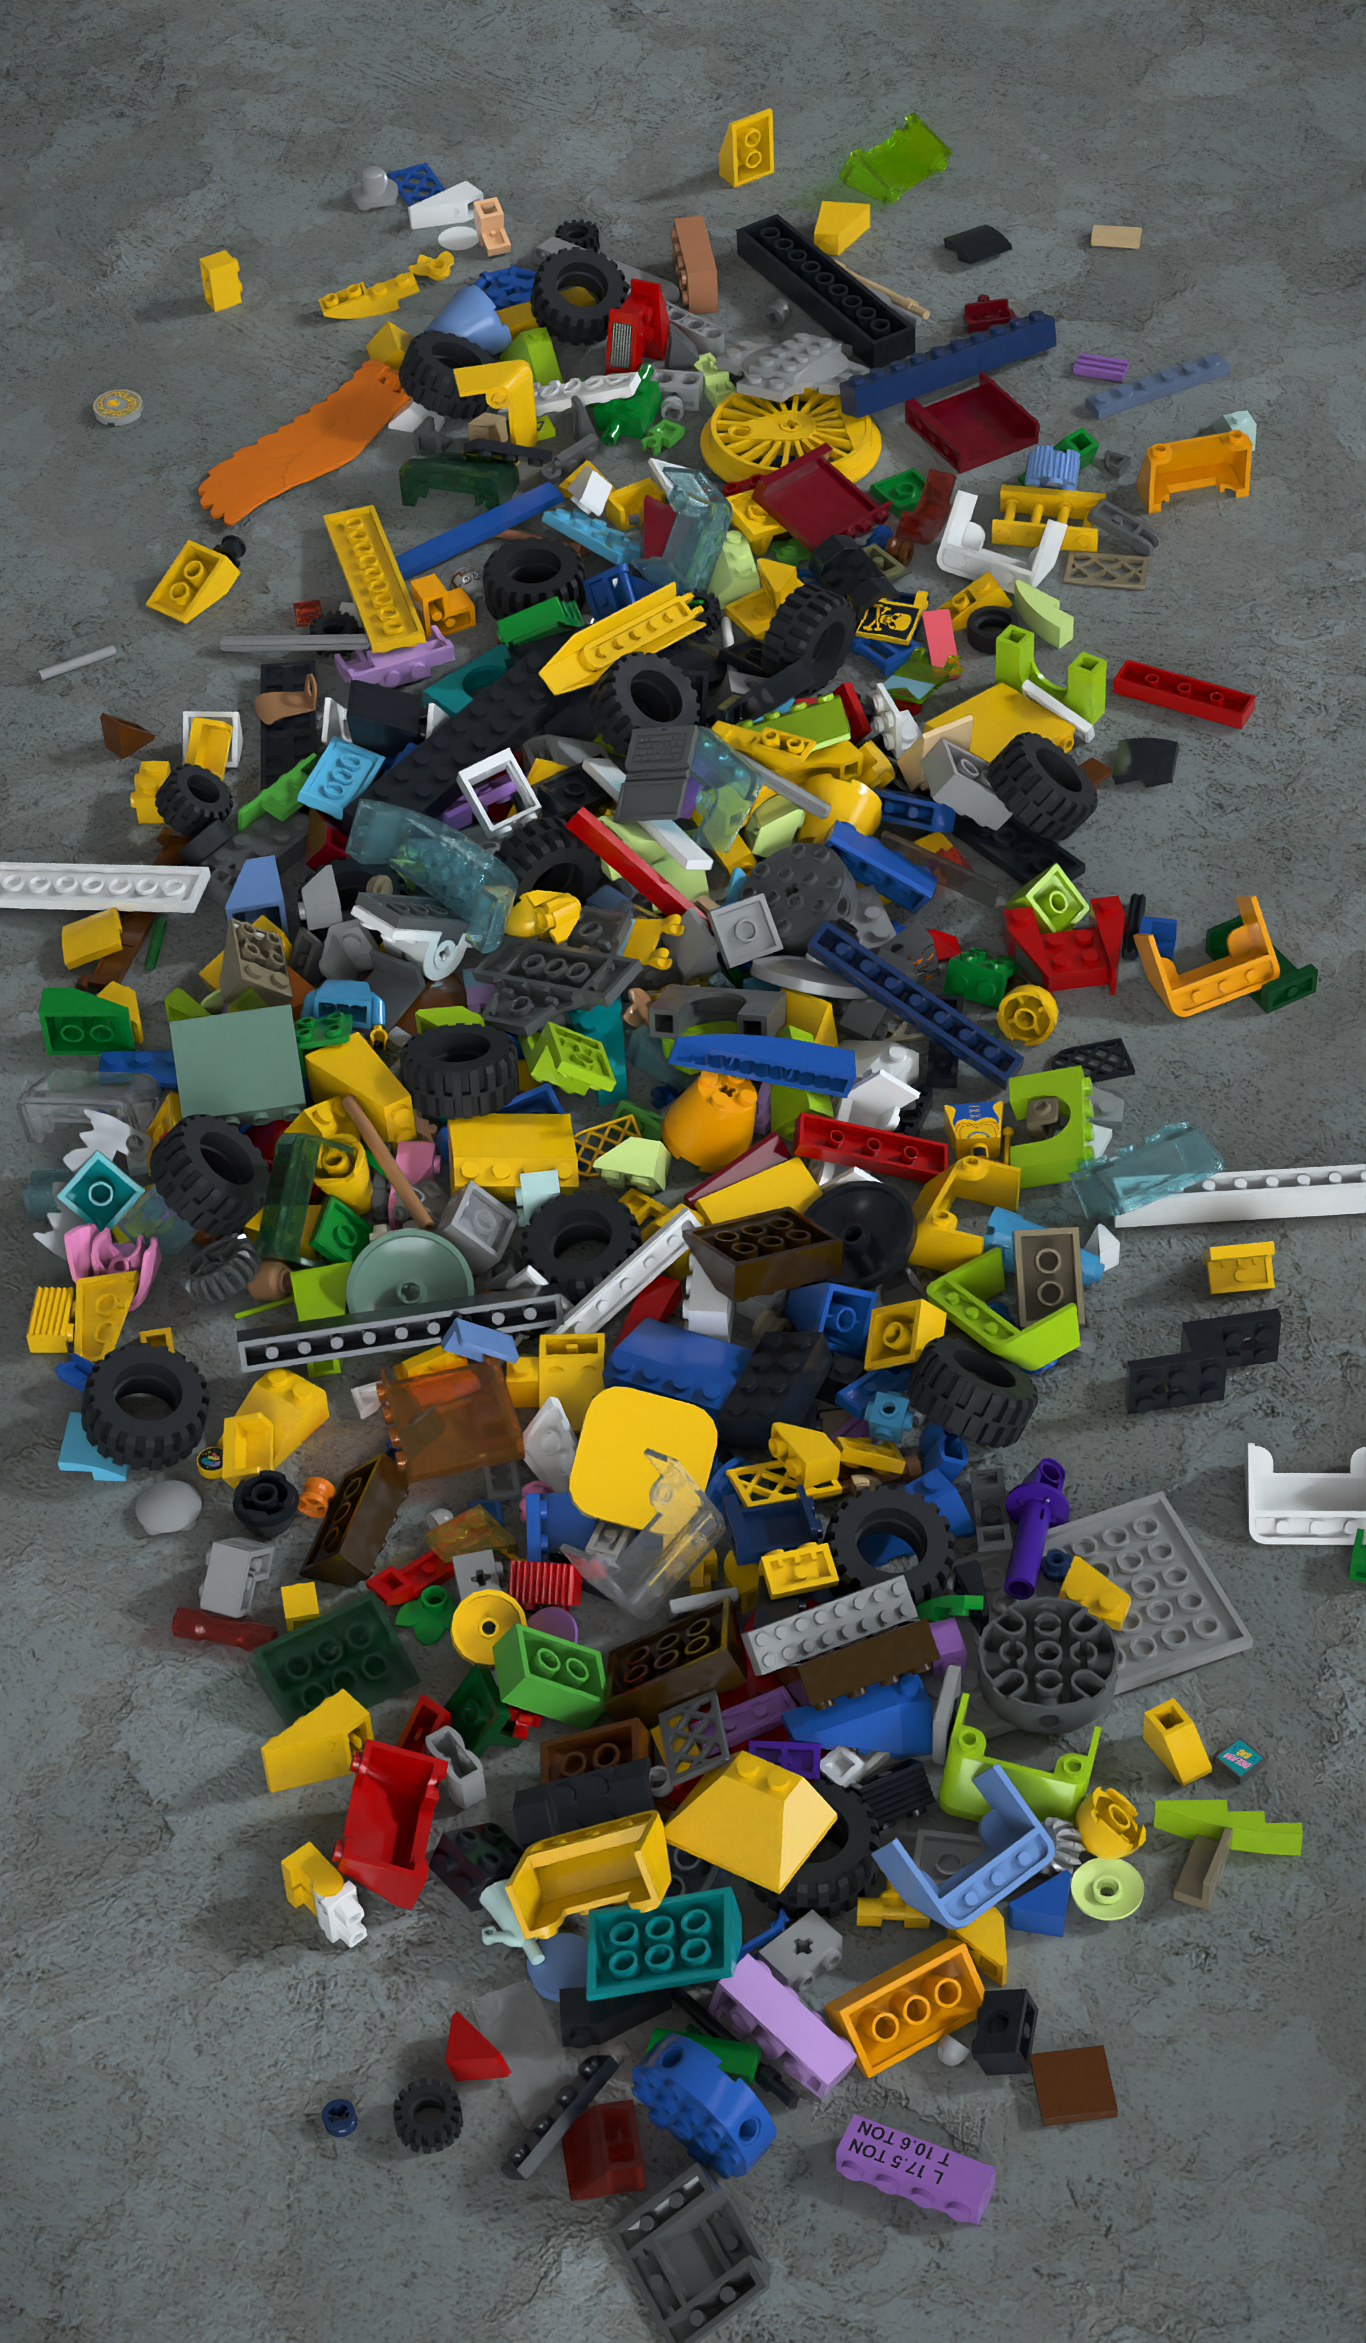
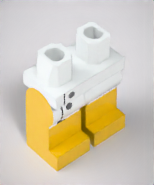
(322, 1889)

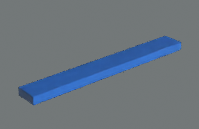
(478, 529)

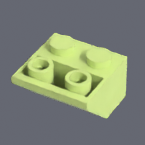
(773, 826)
(636, 1163)

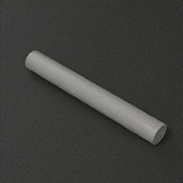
(77, 662)

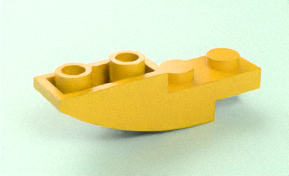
(360, 302)
(769, 748)

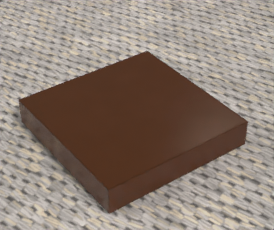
(1073, 2085)

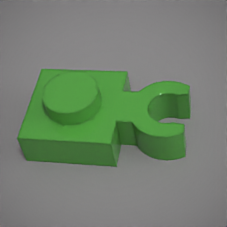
(663, 434)

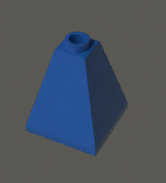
(836, 1311)

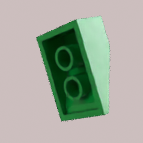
(83, 1023)

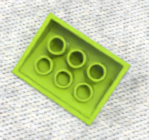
(820, 721)

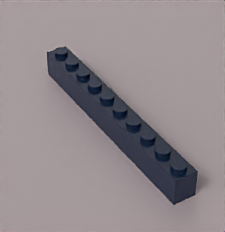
(947, 364)

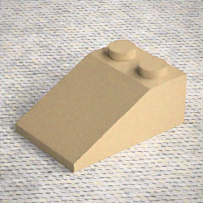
(956, 732)

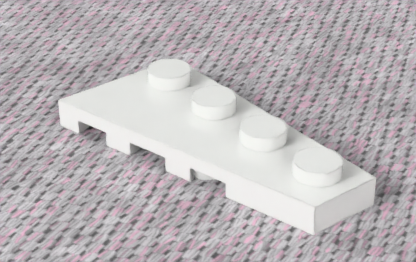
(550, 1446)

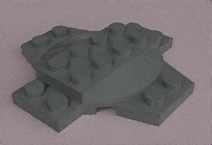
(545, 979)

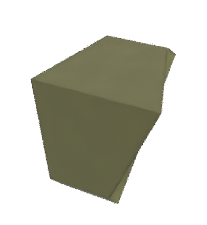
(886, 563)

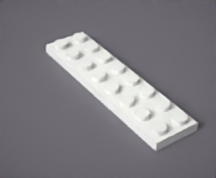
(102, 887)

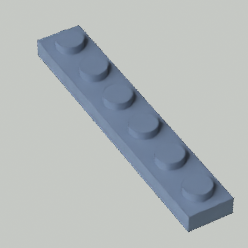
(1157, 386)

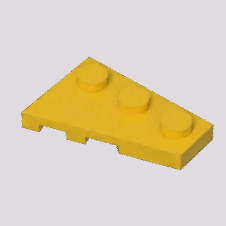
(101, 1312)

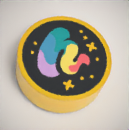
(210, 1462)

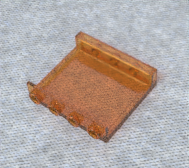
(451, 1420)

